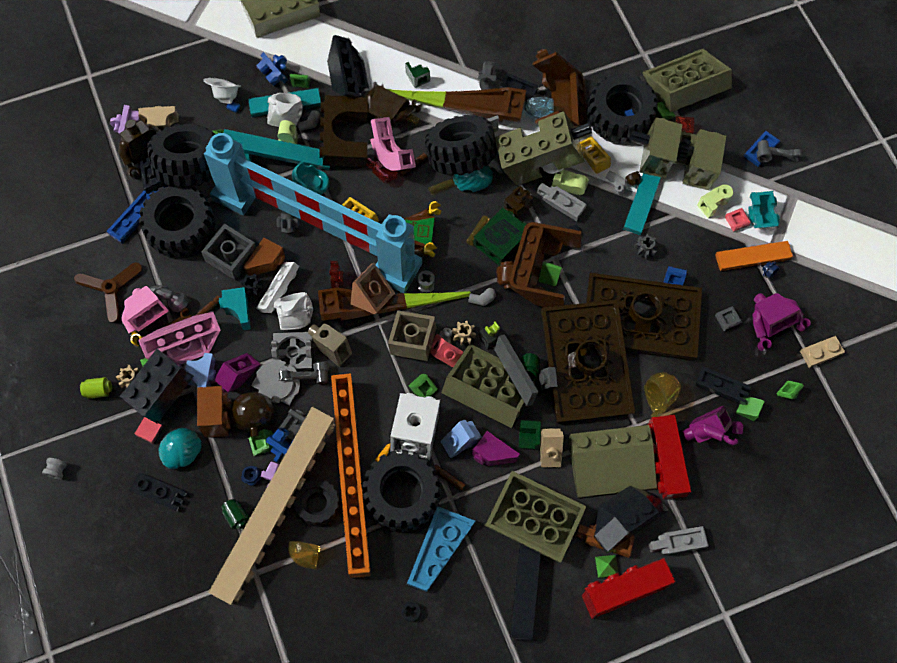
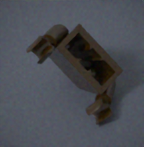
(385, 103)
(134, 143)

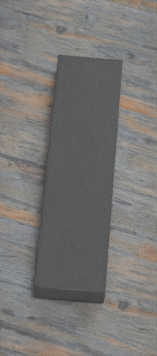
(516, 370)

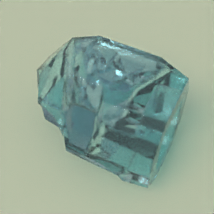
(539, 106)

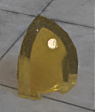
(304, 554)

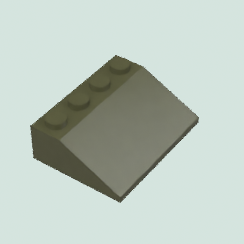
(275, 15)
(689, 79)
(485, 386)
(612, 460)
(535, 516)

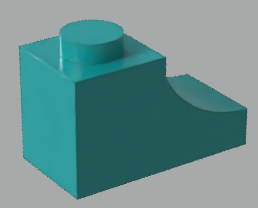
(236, 304)

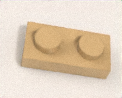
(822, 351)

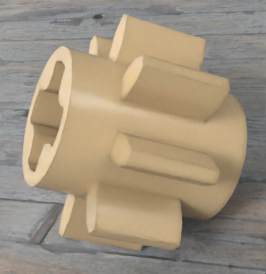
(461, 337)
(124, 374)

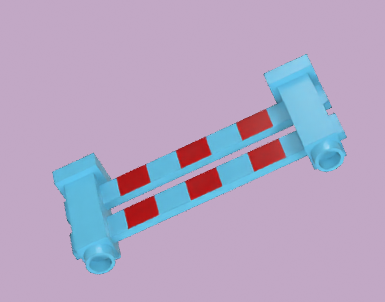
(242, 181)

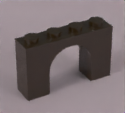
(335, 150)

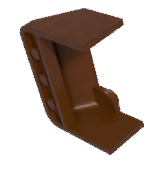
(566, 88)
(535, 243)

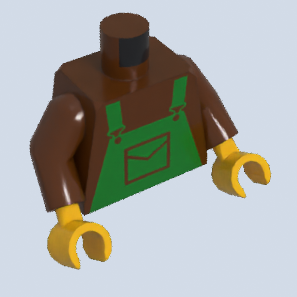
(424, 229)

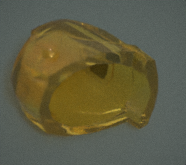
(661, 392)

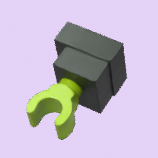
(490, 335)

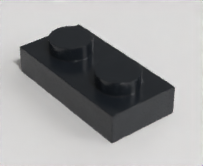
(518, 83)

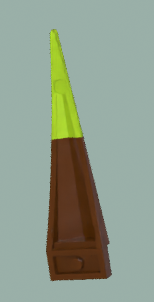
(487, 103)
(337, 302)

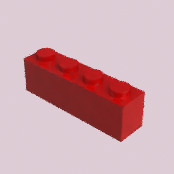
(669, 457)

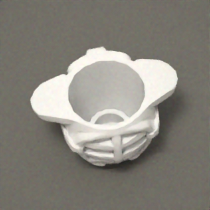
(284, 107)
(294, 311)

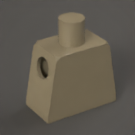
(330, 343)

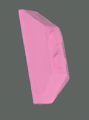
(183, 339)

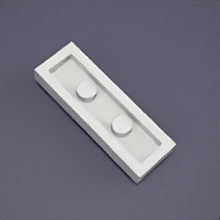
(277, 287)

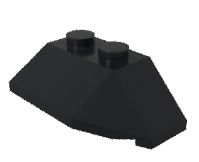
(346, 68)
(626, 515)

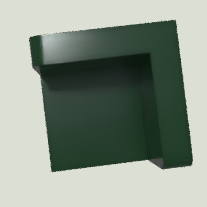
(417, 74)
(529, 435)

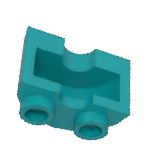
(762, 209)

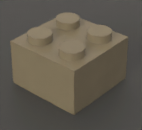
(412, 335)

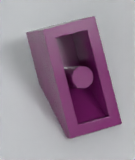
(236, 372)
(493, 451)

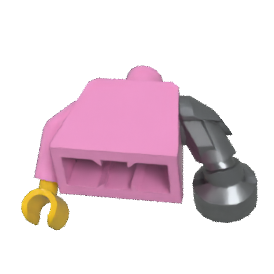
(145, 308)

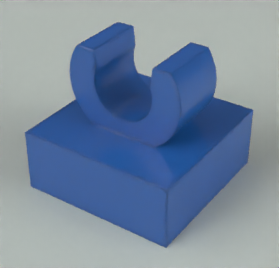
(675, 276)

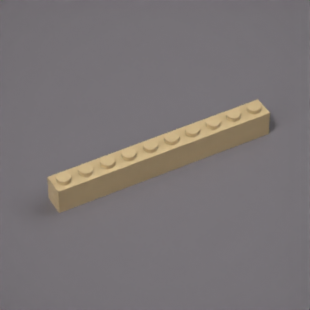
(272, 506)

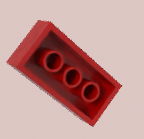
(627, 588)

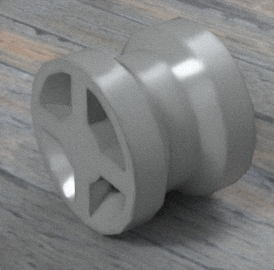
(54, 468)

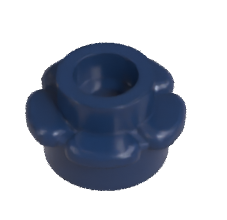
(770, 269)
(251, 470)

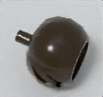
(252, 412)

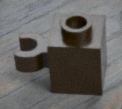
(518, 201)

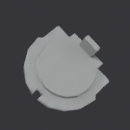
(269, 384)

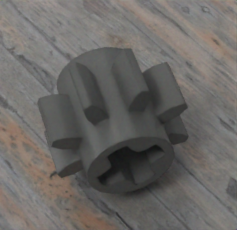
(287, 222)
(646, 246)

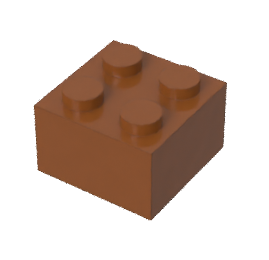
(213, 411)

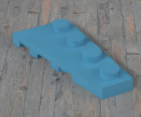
(440, 543)

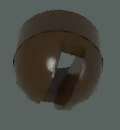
(633, 178)

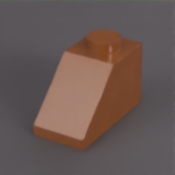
(264, 258)

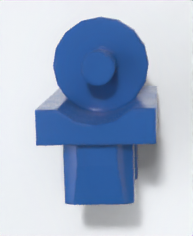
(278, 63)
(279, 443)

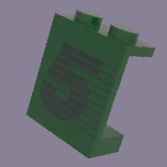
(499, 236)

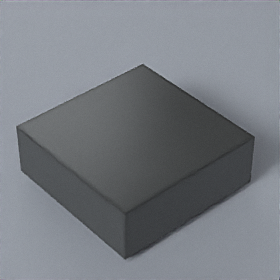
(728, 318)

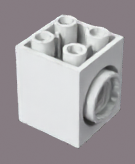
(415, 425)

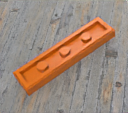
(753, 255)

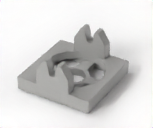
(279, 338)

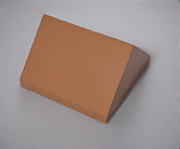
(371, 290)

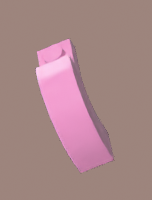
(386, 149)

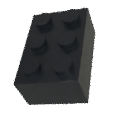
(156, 386)

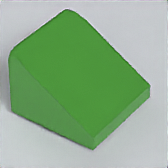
(300, 80)
(663, 112)
(549, 274)
(423, 386)
(751, 409)
(259, 445)

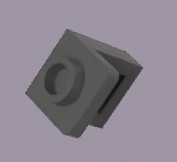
(547, 378)
(293, 423)

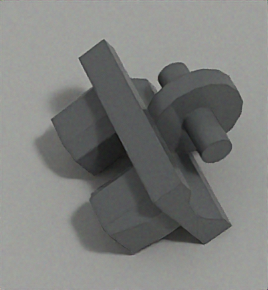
(487, 75)

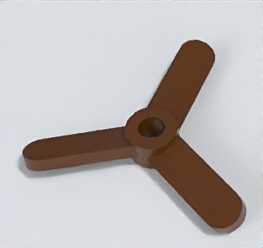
(110, 294)

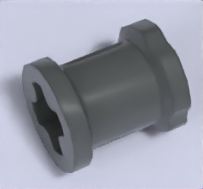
(426, 276)

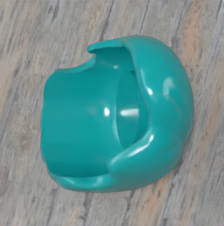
(310, 178)
(474, 181)
(179, 448)

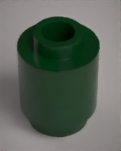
(531, 364)
(235, 514)

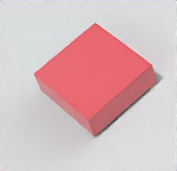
(737, 219)
(148, 430)

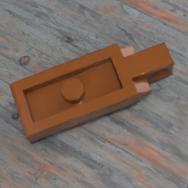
(587, 534)

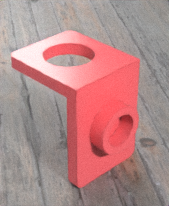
(445, 351)

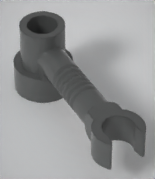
(765, 152)
(320, 374)

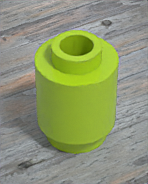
(96, 388)

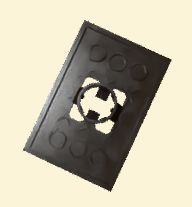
(675, 314)
(587, 326)

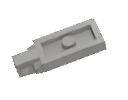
(562, 201)
(680, 541)

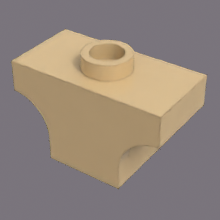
(159, 116)
(551, 447)

